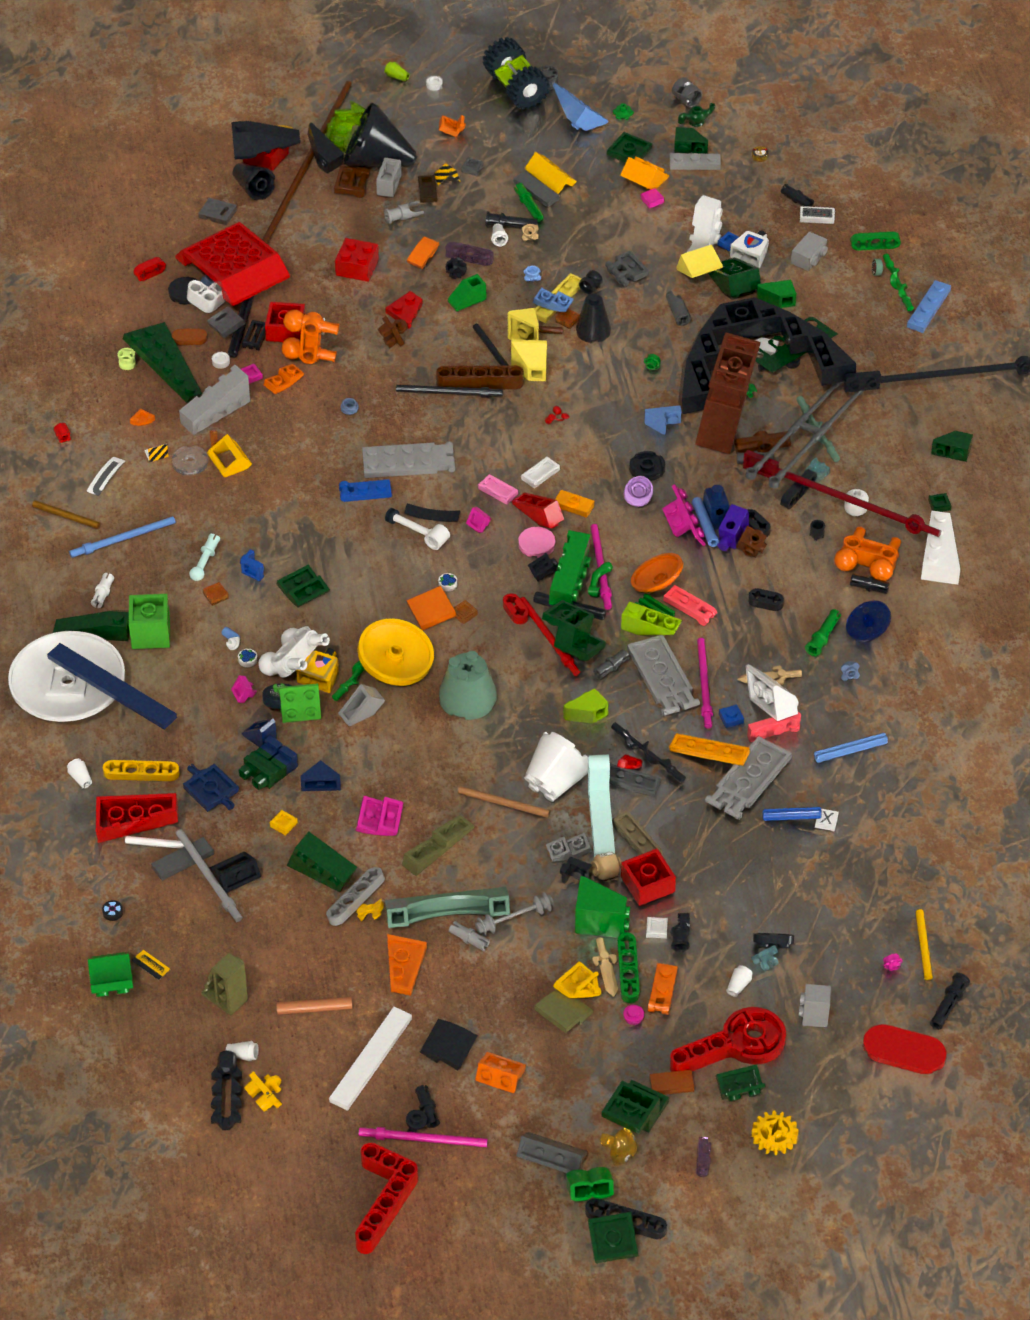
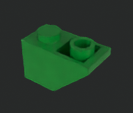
(468, 292)
(777, 293)

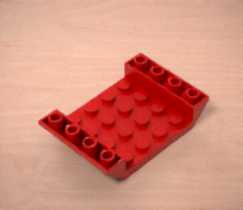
(236, 262)

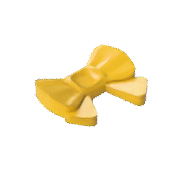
(374, 908)

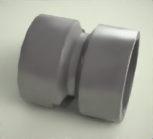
(687, 92)

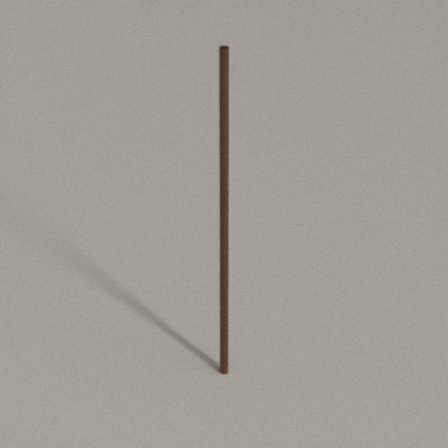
(304, 167)

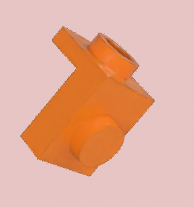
(451, 126)

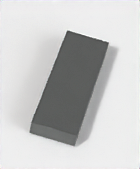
(537, 188)
(634, 780)
(180, 859)

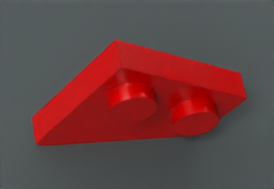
(405, 308)

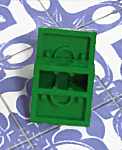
(110, 973)

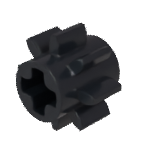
(456, 267)

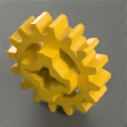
(774, 1132)

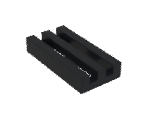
(245, 343)

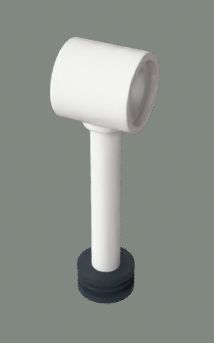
(433, 537)

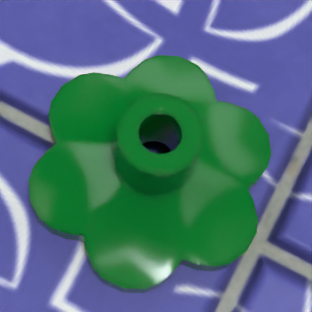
(623, 111)

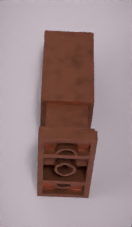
(727, 393)

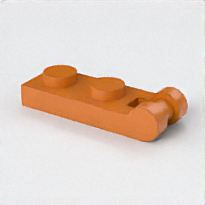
(663, 988)

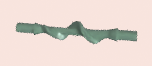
(829, 444)

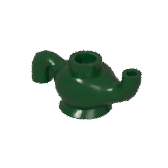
(696, 115)

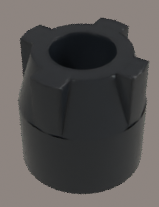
(817, 529)

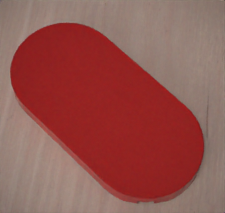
(904, 1049)

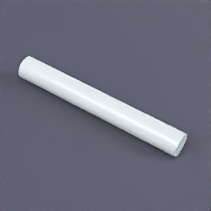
(153, 842)

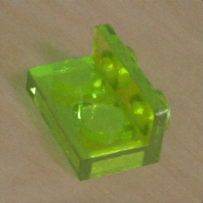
(339, 134)

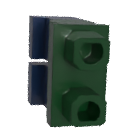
(268, 763)

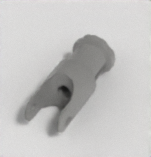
(401, 212)

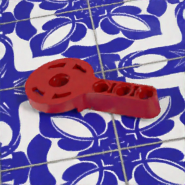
(736, 1044)

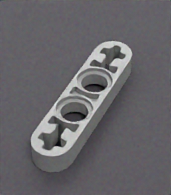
(340, 911)

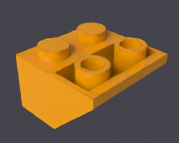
(644, 173)

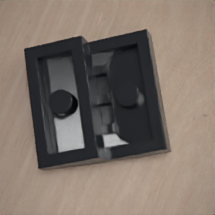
(448, 1043)

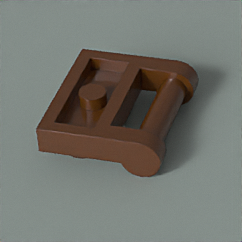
(346, 179)

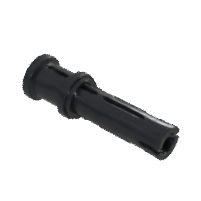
(519, 222)
(952, 994)

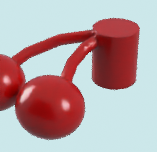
(556, 410)

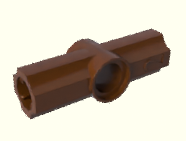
(760, 442)

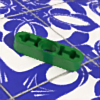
(887, 236)

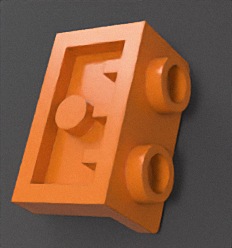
(499, 1072)

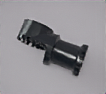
(680, 933)

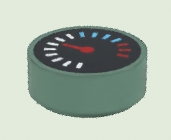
(877, 267)

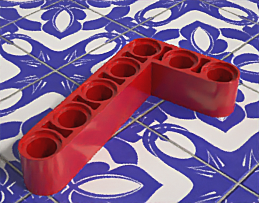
(388, 1197)

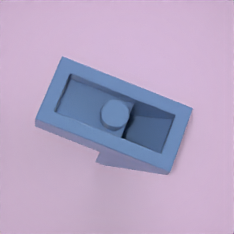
(660, 417)

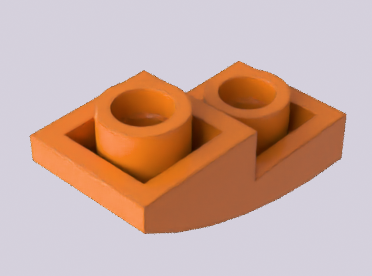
(422, 252)
(286, 377)

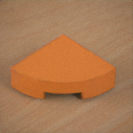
(142, 418)

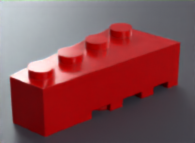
(133, 814)

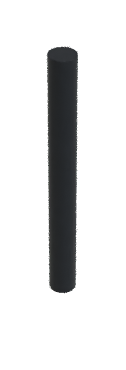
(489, 345)

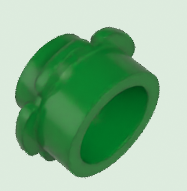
(652, 362)

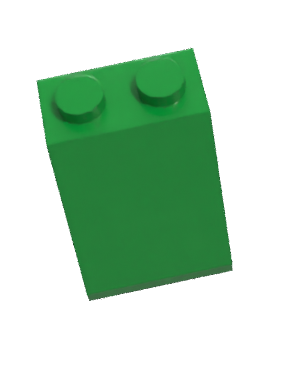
(600, 910)

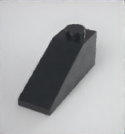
(326, 153)

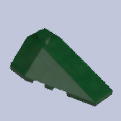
(107, 624)

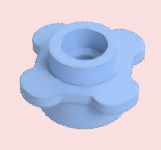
(532, 273)

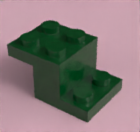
(573, 630)
(635, 1106)

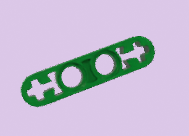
(628, 967)

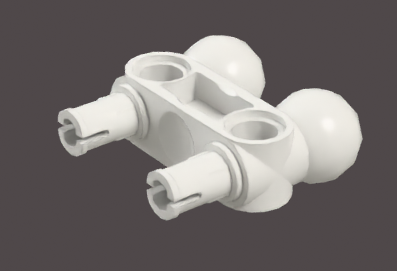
(296, 647)

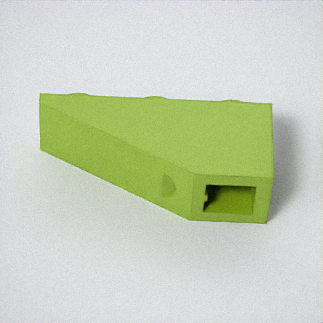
(647, 621)

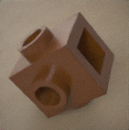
(752, 542)

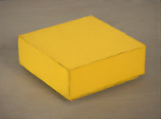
(283, 822)

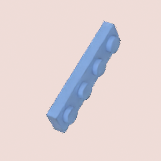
(928, 306)

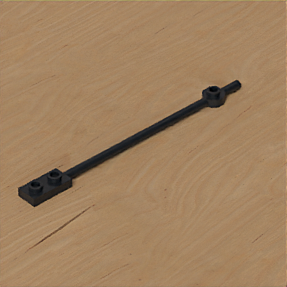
(871, 380)

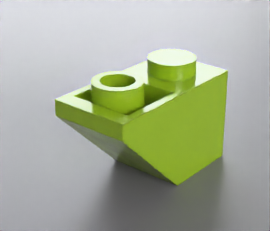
(587, 708)

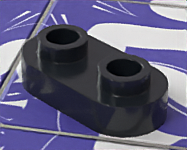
(765, 939)

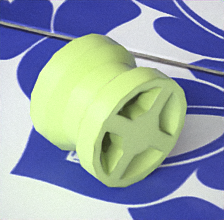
(126, 358)

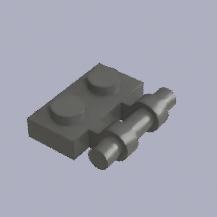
(631, 268)

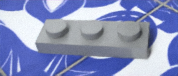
(694, 161)

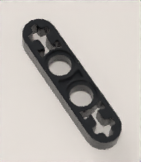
(640, 1229)

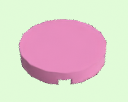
(536, 541)

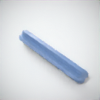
(850, 747)

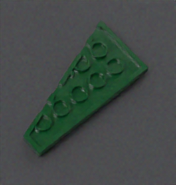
(162, 354)

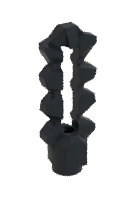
(227, 1070)

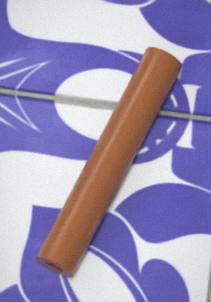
(315, 1005)

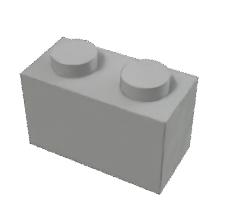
(809, 251)
(815, 1005)

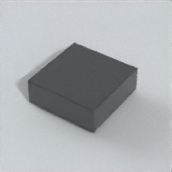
(472, 166)

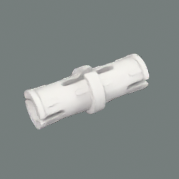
(102, 590)

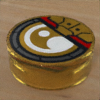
(760, 154)

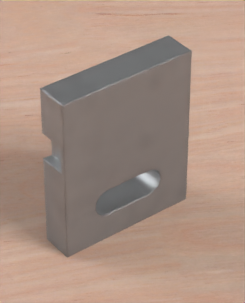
(214, 211)
(226, 322)

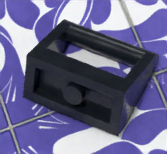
(238, 874)

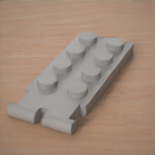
(407, 459)
(662, 674)
(746, 783)

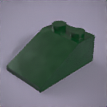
(736, 277)

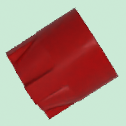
(62, 432)

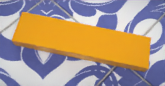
(709, 749)

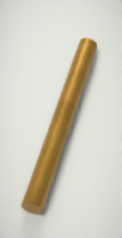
(66, 514)

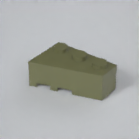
(227, 984)

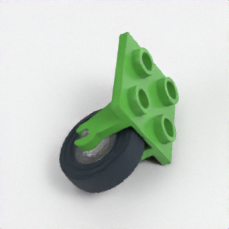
(294, 702)

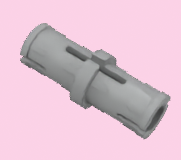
(469, 936)

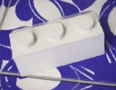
(770, 695)

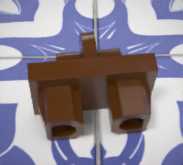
(391, 332)

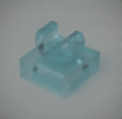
(819, 468)
(764, 956)

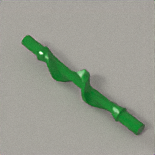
(896, 283)
(353, 680)

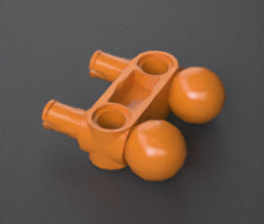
(311, 328)
(862, 551)

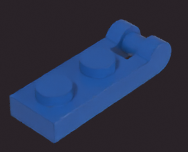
(365, 490)

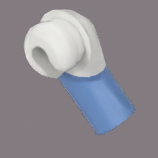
(233, 638)

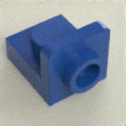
(251, 567)

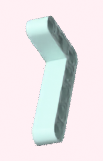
(600, 804)

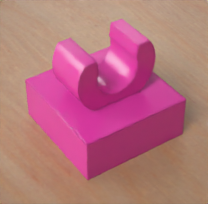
(478, 520)
(242, 689)

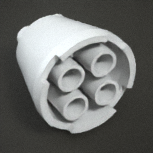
(555, 766)

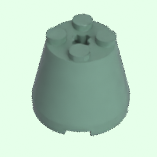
(467, 687)

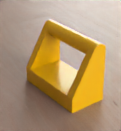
(238, 465)

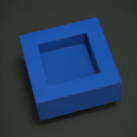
(726, 241)
(731, 716)

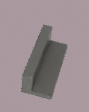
(550, 1153)

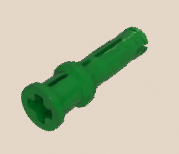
(820, 637)

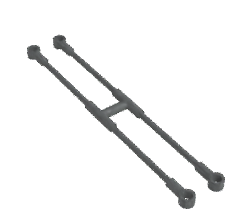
(774, 481)

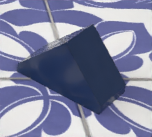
(260, 731)
(320, 778)

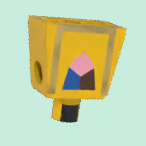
(320, 669)

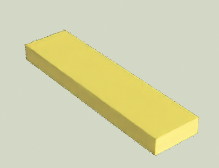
(569, 287)

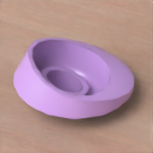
(638, 491)

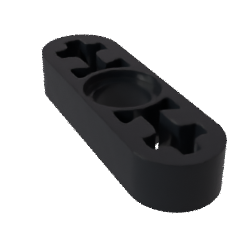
(797, 490)

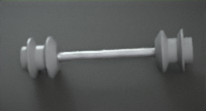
(539, 905)

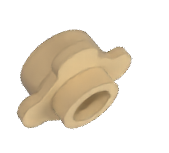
(530, 228)

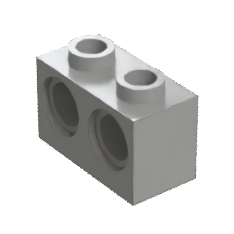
(388, 177)

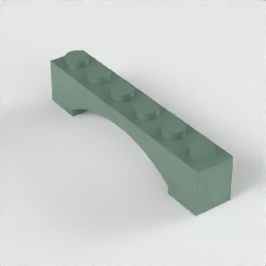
(407, 910)

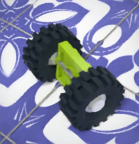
(508, 64)

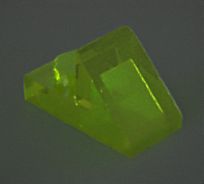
(351, 116)

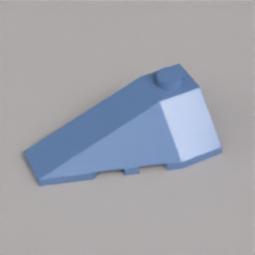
(578, 112)

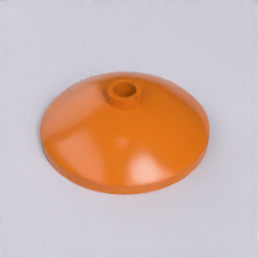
(657, 573)

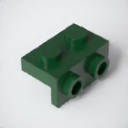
(740, 1082)

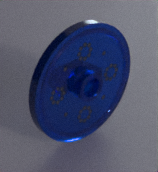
(868, 621)

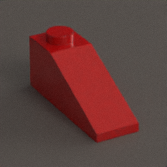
(540, 509)

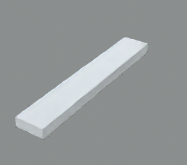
(370, 1058)

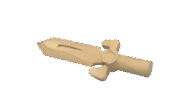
(780, 674)
(606, 967)

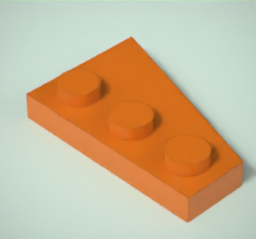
(404, 962)

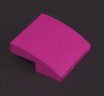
(379, 816)

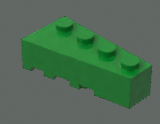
(571, 568)

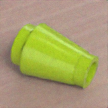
(396, 71)

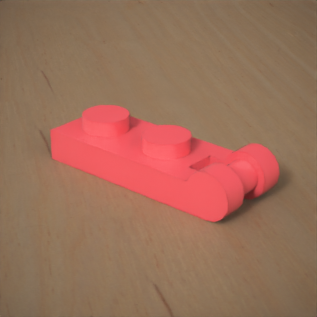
(690, 605)
(771, 727)

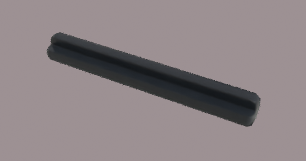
(543, 598)

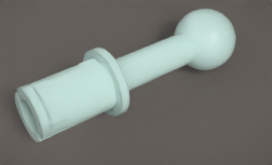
(197, 572)

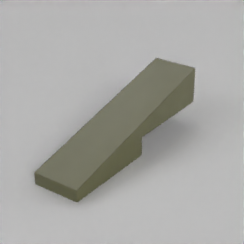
(441, 841)

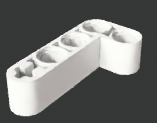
(205, 297)

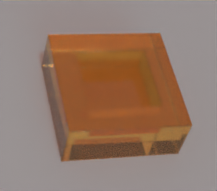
(567, 319)
(215, 593)
(465, 612)

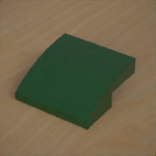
(302, 586)

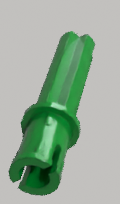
(526, 198)

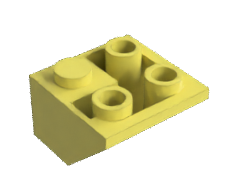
(530, 356)

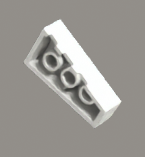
(941, 555)

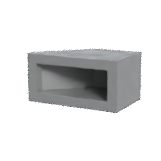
(361, 705)

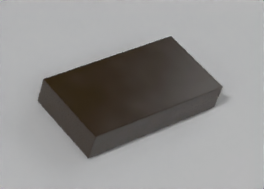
(427, 188)

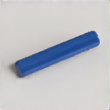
(792, 813)

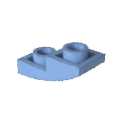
(548, 300)

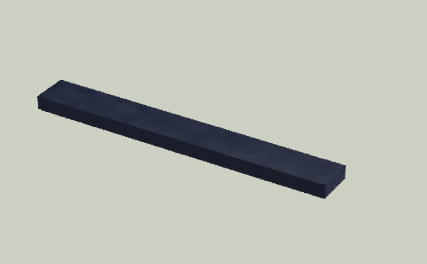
(112, 686)

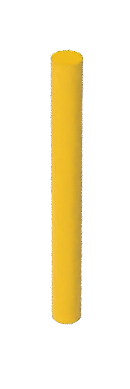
(923, 944)

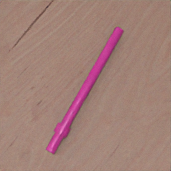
(605, 591)
(706, 709)
(381, 1133)

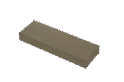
(634, 833)

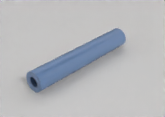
(705, 522)

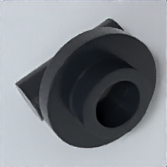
(416, 1120)

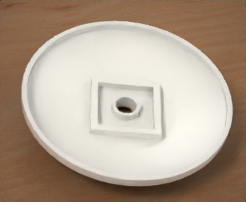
(39, 682)

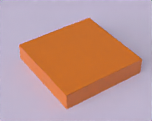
(431, 608)

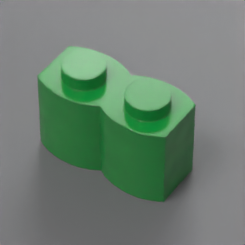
(591, 1183)

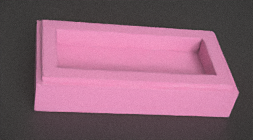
(498, 489)

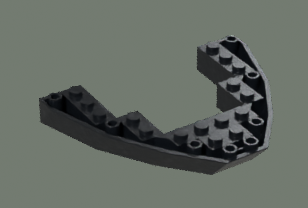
(750, 320)

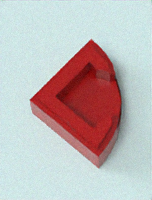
(629, 762)

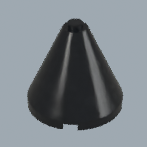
(376, 140)

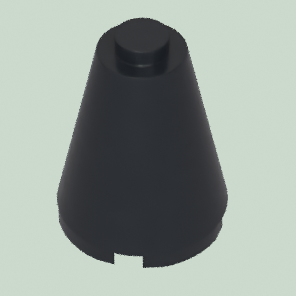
(254, 180)
(593, 320)

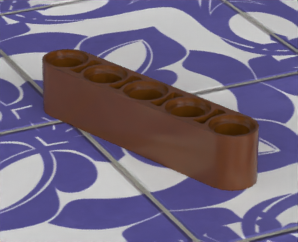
(494, 377)

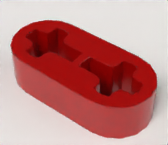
(149, 269)
(518, 607)

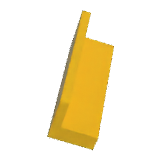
(548, 173)

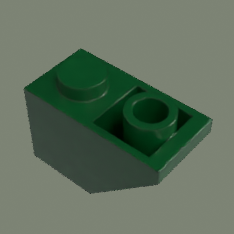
(690, 141)
(953, 445)

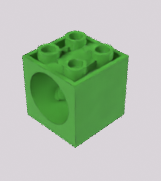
(149, 621)

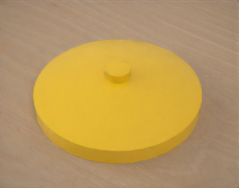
(395, 652)

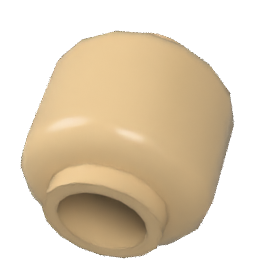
(606, 865)

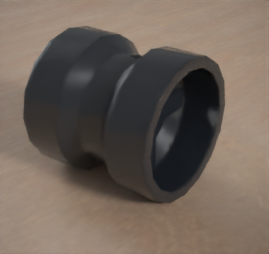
(590, 282)

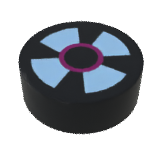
(112, 910)

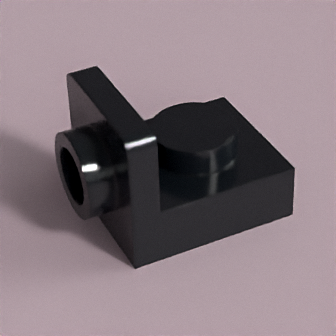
(543, 566)
(576, 869)

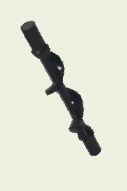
(650, 756)

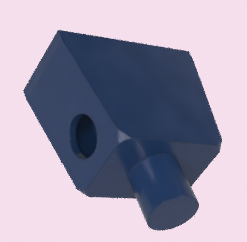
(714, 500)

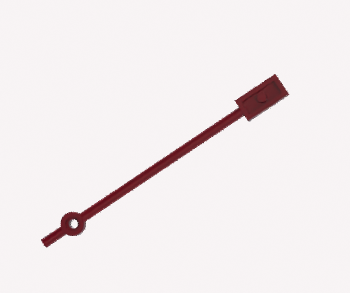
(913, 523)

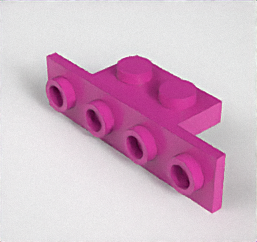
(680, 516)

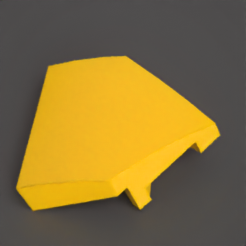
(578, 982)

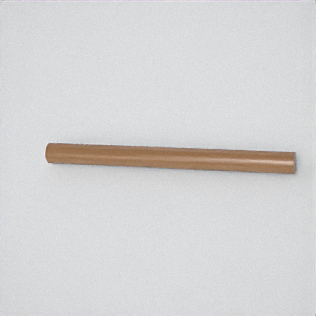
(504, 801)

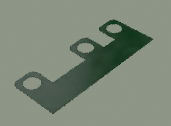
(783, 357)

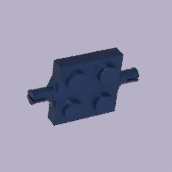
(210, 787)

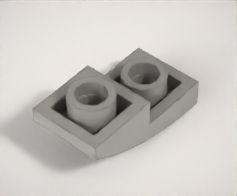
(563, 849)

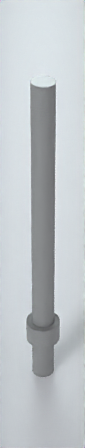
(227, 902)

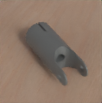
(678, 309)

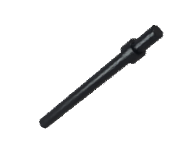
(483, 391)

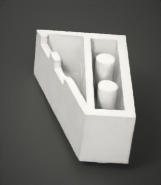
(706, 223)

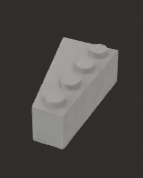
(216, 401)

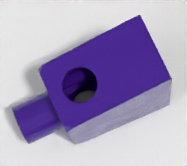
(732, 527)

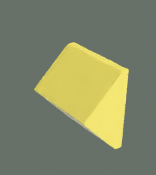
(699, 262)
(523, 324)

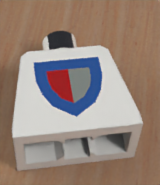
(750, 248)

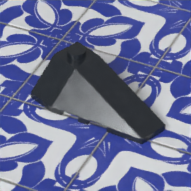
(254, 138)

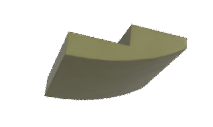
(563, 1011)

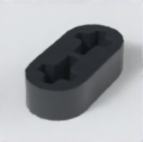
(758, 522)
(766, 599)

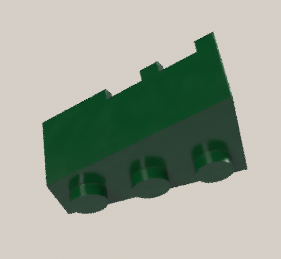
(321, 863)

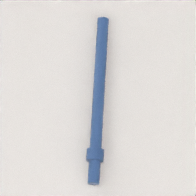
(88, 548)

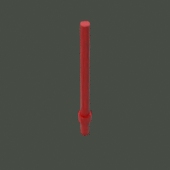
(566, 659)

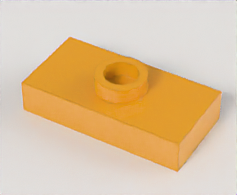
(575, 503)

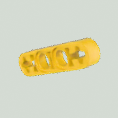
(141, 774)

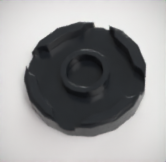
(179, 288)
(647, 465)

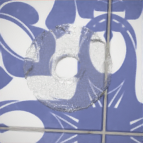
(190, 467)

